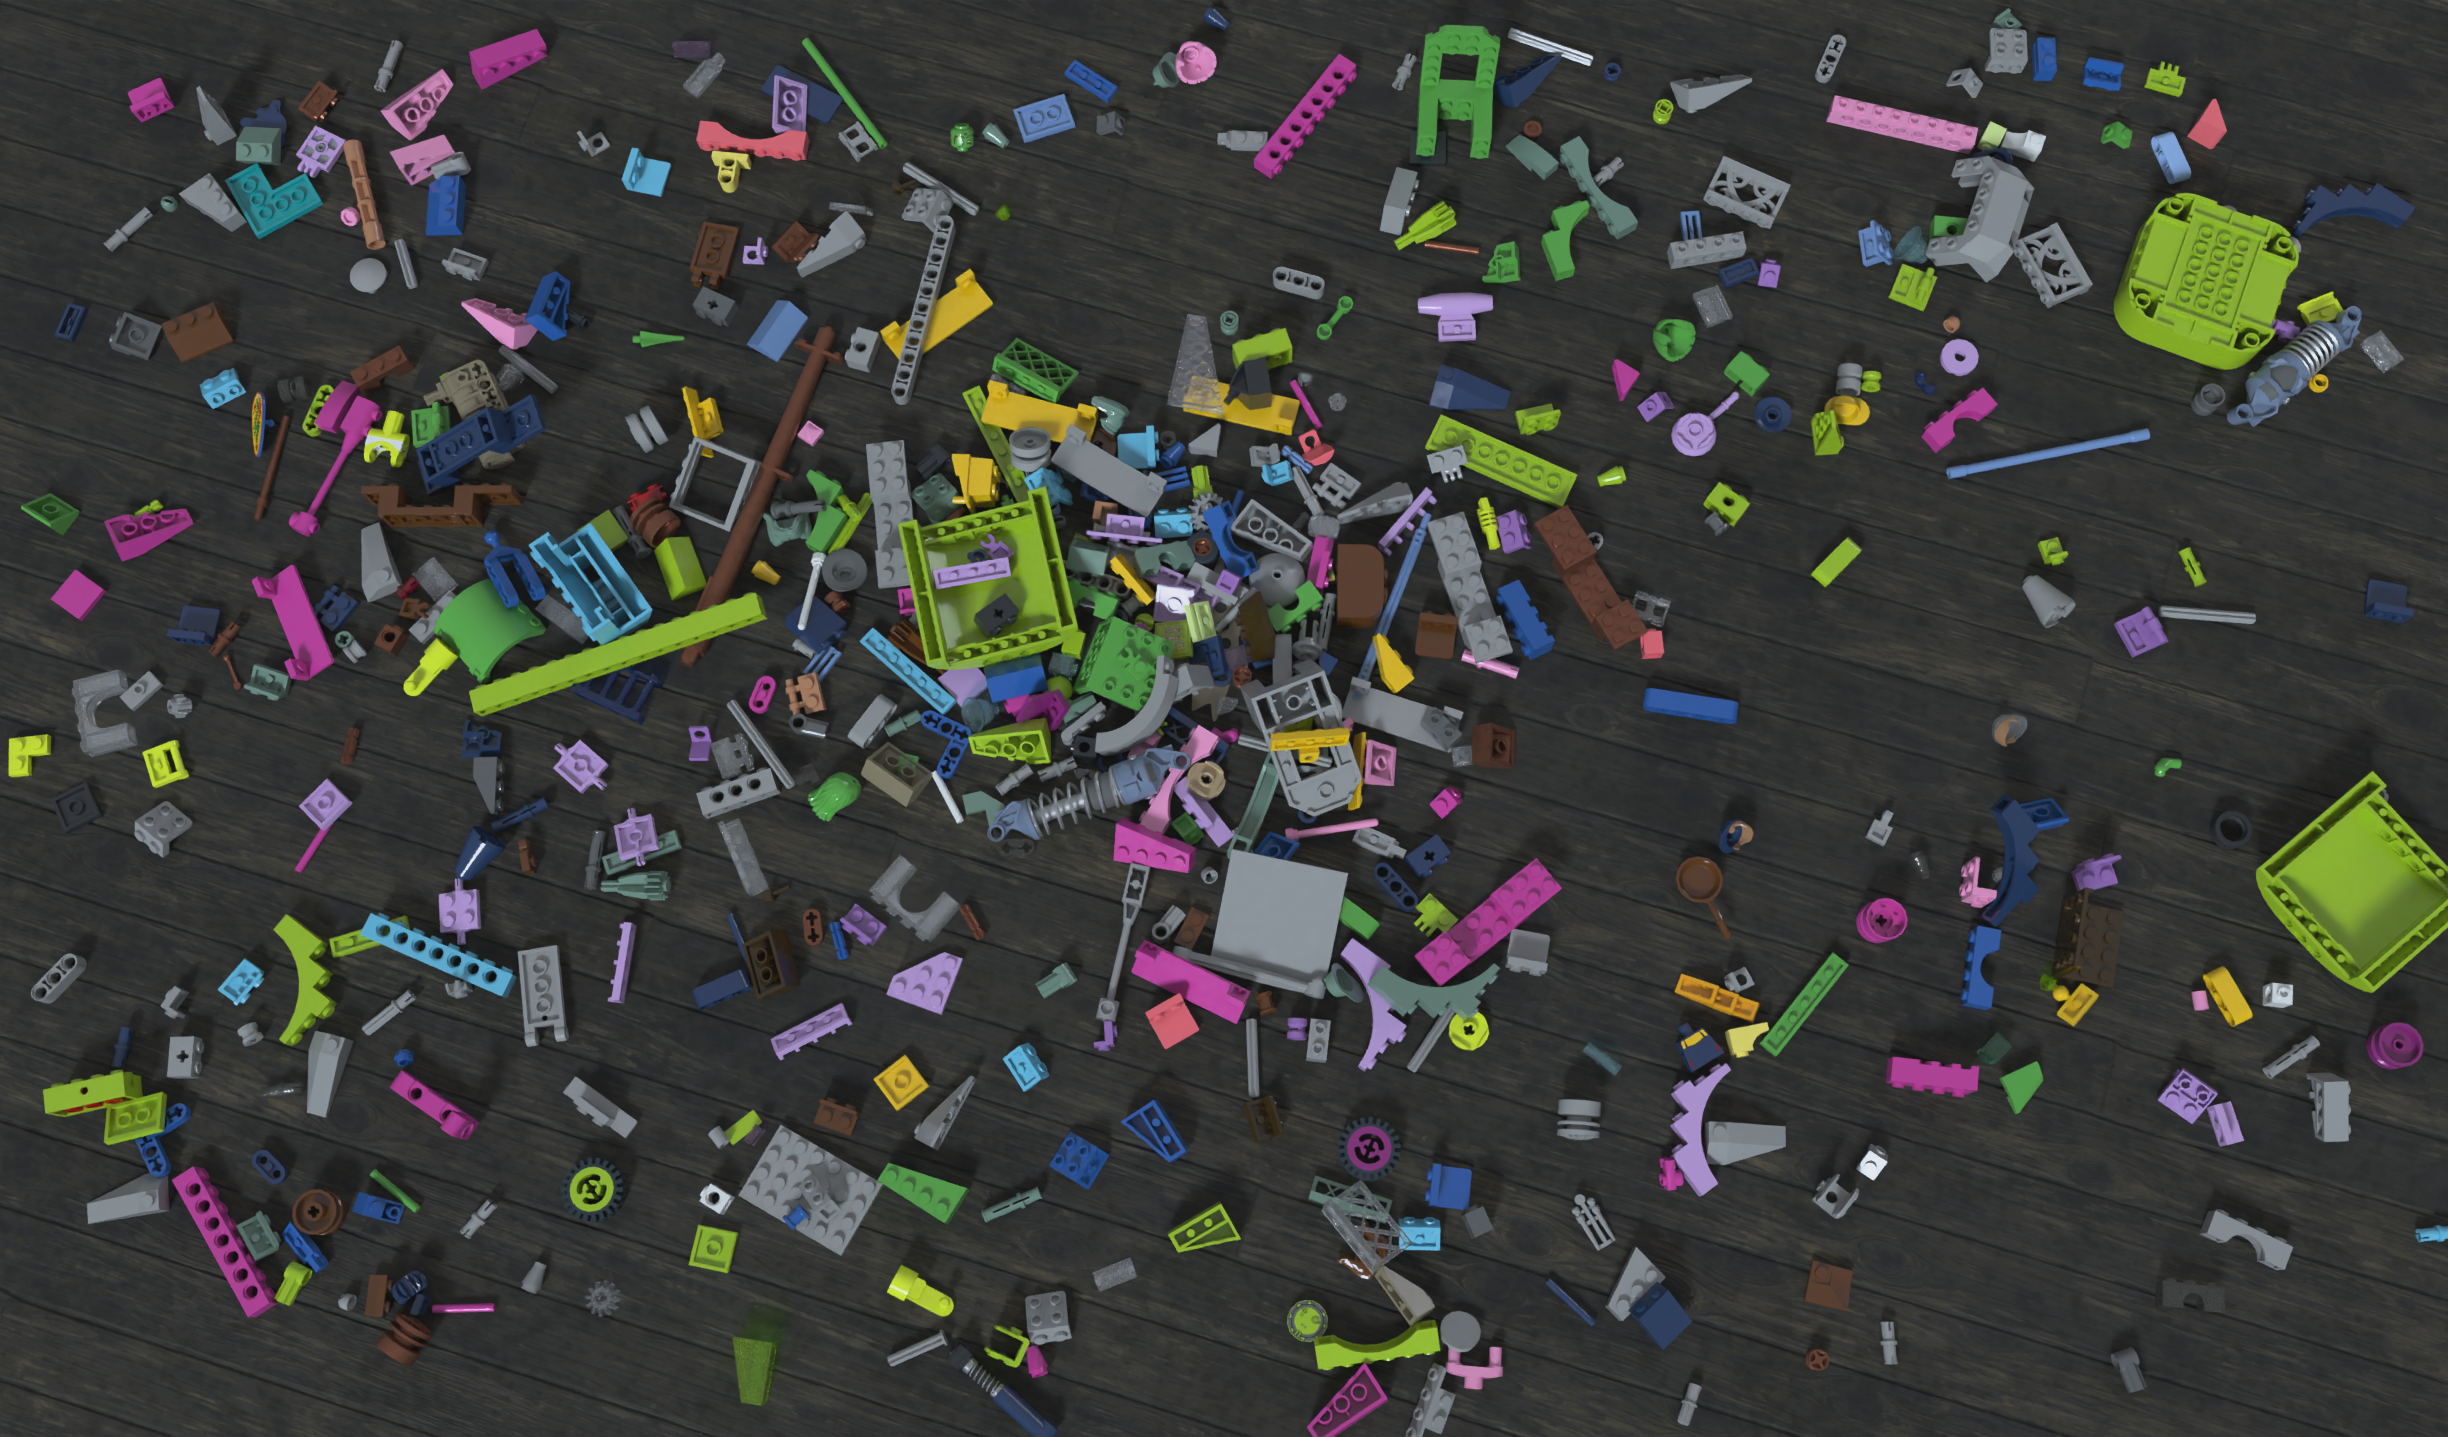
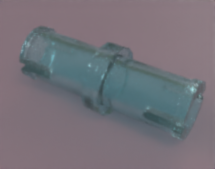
(1602, 1058)

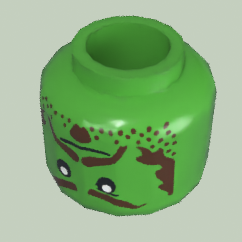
(962, 136)

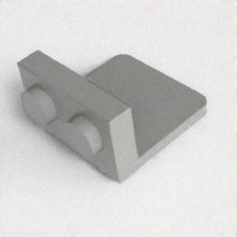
(2007, 50)
(927, 207)
(161, 827)
(1527, 952)
(1047, 1318)

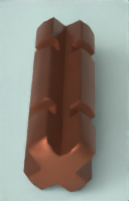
(349, 746)
(972, 922)

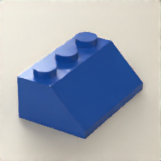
(446, 206)

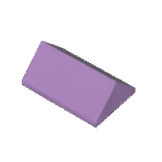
(789, 105)

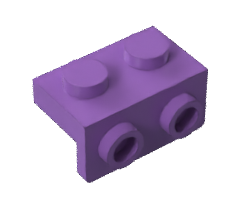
(1513, 531)

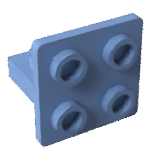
(1875, 244)

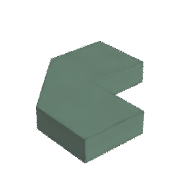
(980, 802)

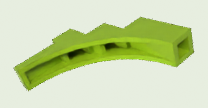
(312, 977)

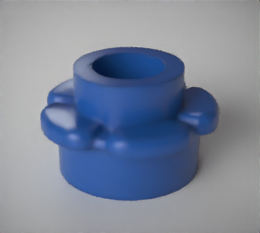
(404, 1057)

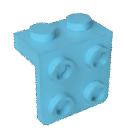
(1139, 449)

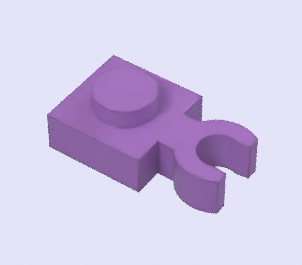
(997, 550)

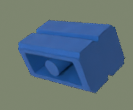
(2044, 59)

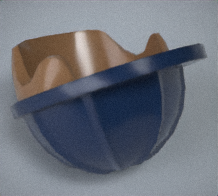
(1734, 834)

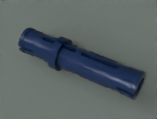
(540, 805)

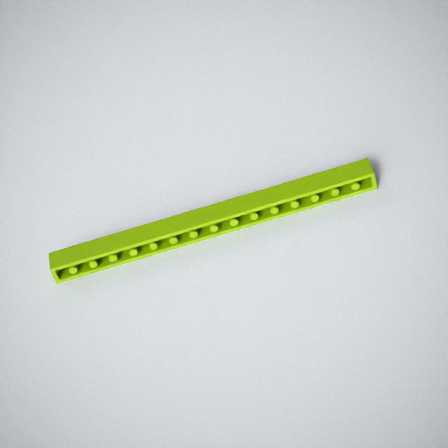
(617, 654)

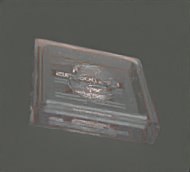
(851, 209)

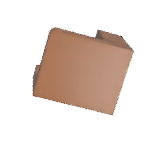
(1101, 510)

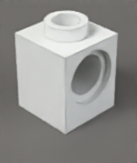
(2277, 995)
(723, 1203)

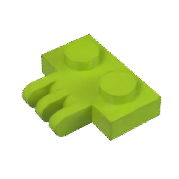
(2165, 80)
(1434, 916)

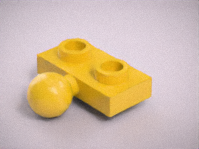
(2076, 1004)

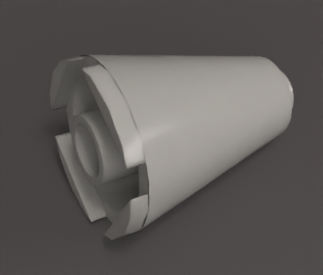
(2047, 600)

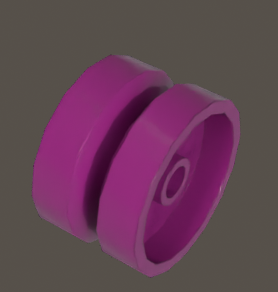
(2395, 1046)

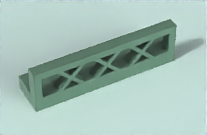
(1344, 1205)

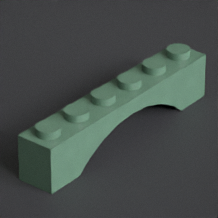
(1617, 217)
(1257, 809)

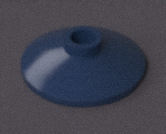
(1775, 407)

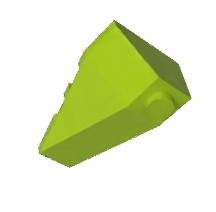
(1826, 433)
(1020, 741)

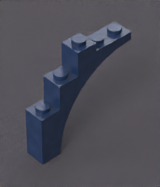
(2373, 203)
(2019, 860)

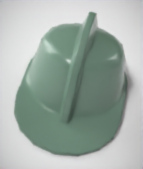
(1165, 71)
(1343, 984)

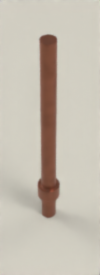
(262, 501)

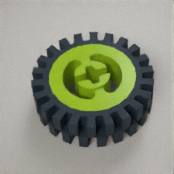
(610, 1182)

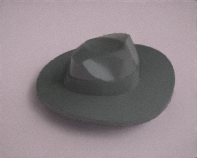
(844, 570)

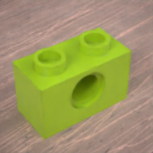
(1732, 513)

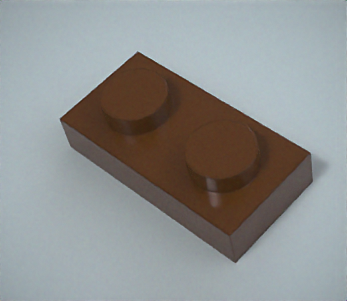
(1191, 929)

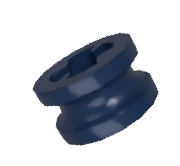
(1609, 67)

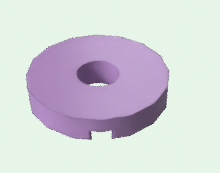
(1963, 348)

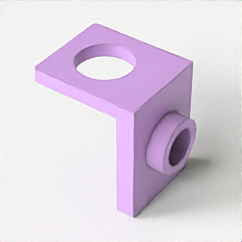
(761, 252)

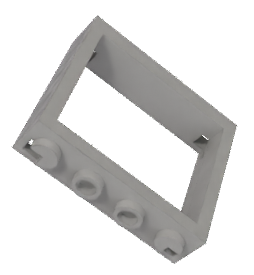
(684, 479)

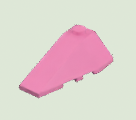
(416, 107)
(501, 323)

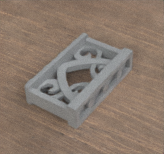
(1730, 201)
(2070, 263)

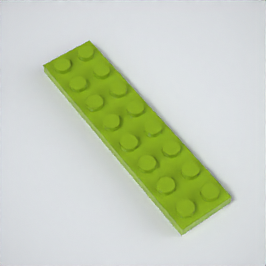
(1504, 462)

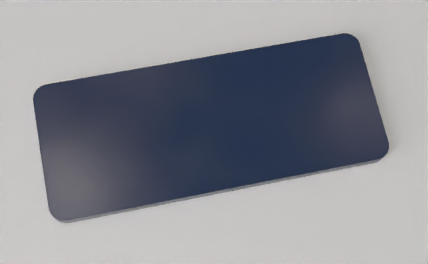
(820, 102)

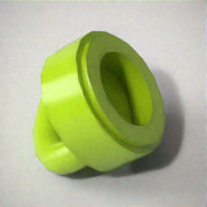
(1146, 619)

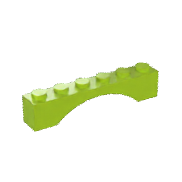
(1418, 1339)

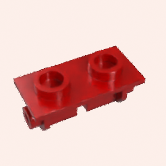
(653, 491)

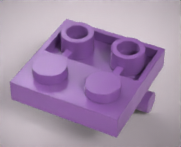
(2141, 632)
(2187, 1095)

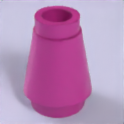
(1036, 1363)

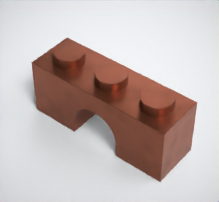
(392, 362)

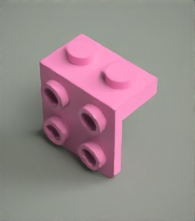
(1969, 891)

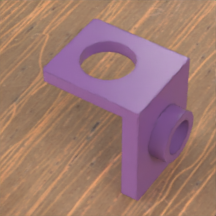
(1654, 405)
(700, 746)

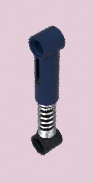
(1003, 1395)

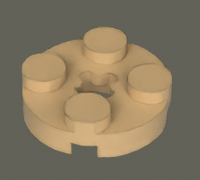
(1200, 789)

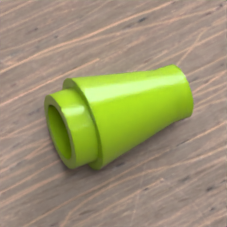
(1613, 476)

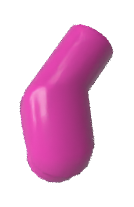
(1227, 736)

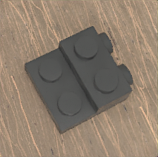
(135, 336)

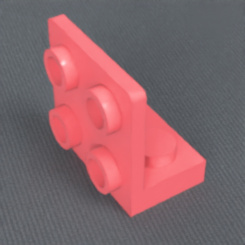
(1172, 1021)

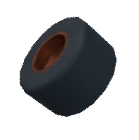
(1203, 542)

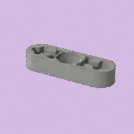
(1830, 65)

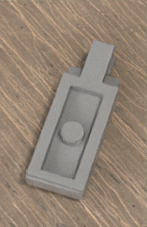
(1243, 140)
(1378, 843)

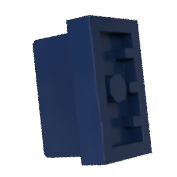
(196, 626)

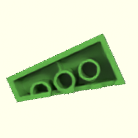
(929, 1193)

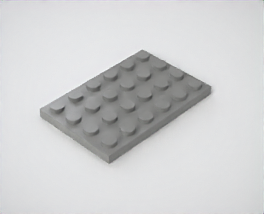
(789, 1163)

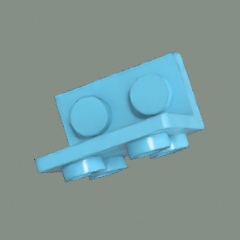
(645, 174)
(1053, 483)

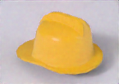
(1848, 409)

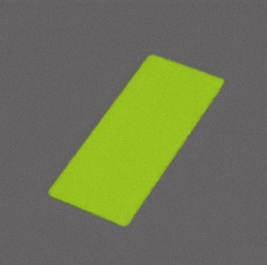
(742, 1127)

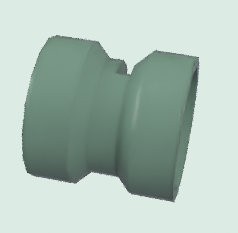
(1227, 326)

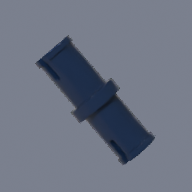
(122, 1047)

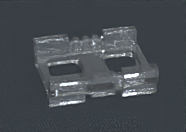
(1651, 602)

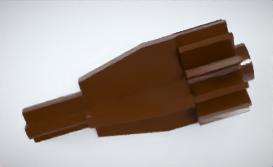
(909, 640)

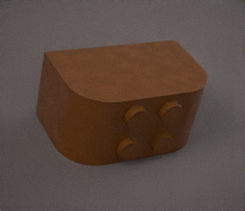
(1360, 585)

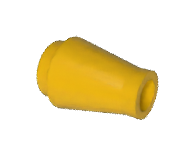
(765, 572)

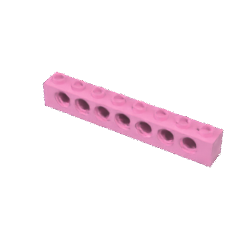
(1902, 124)

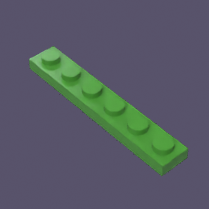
(1804, 1004)

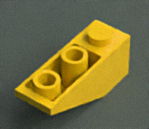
(1391, 668)

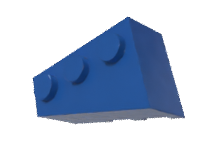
(549, 306)
(1157, 1130)

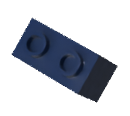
(1433, 847)

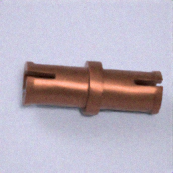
(224, 639)

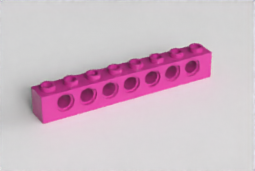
(1339, 67)
(233, 1271)

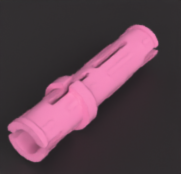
(1492, 664)

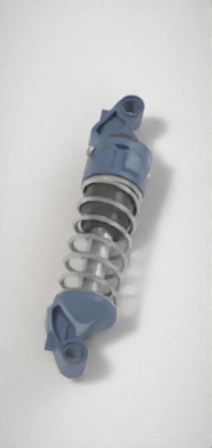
(1124, 783)

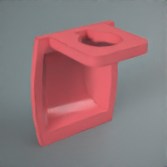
(1320, 453)

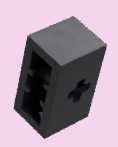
(1000, 607)

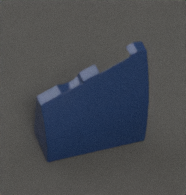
(481, 741)

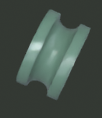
(339, 639)

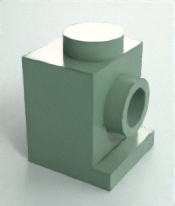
(2006, 21)

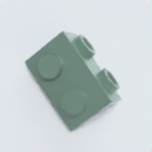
(269, 682)
(259, 1236)

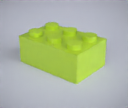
(1272, 346)

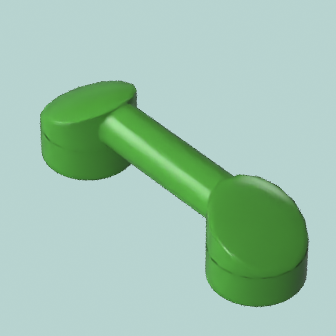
(1343, 307)

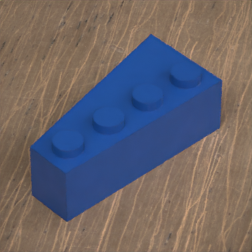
(1524, 620)

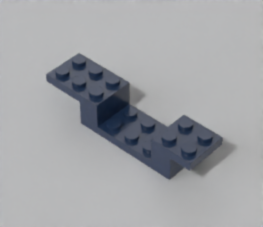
(480, 433)

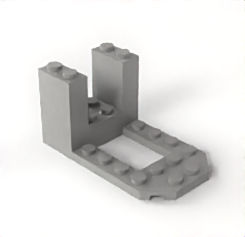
(1291, 702)

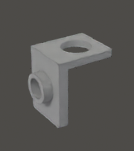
(1968, 80)
(588, 144)
(1732, 983)

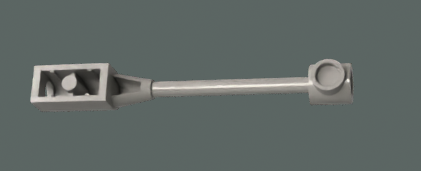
(1132, 901)

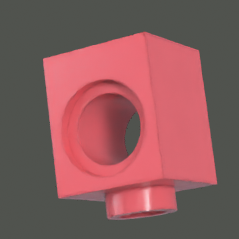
(1652, 644)

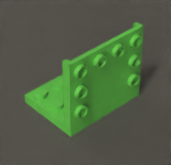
(1106, 674)

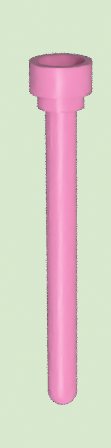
(1294, 834)

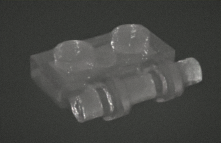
(726, 757)

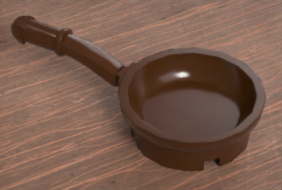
(1701, 882)

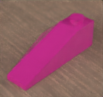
(139, 534)

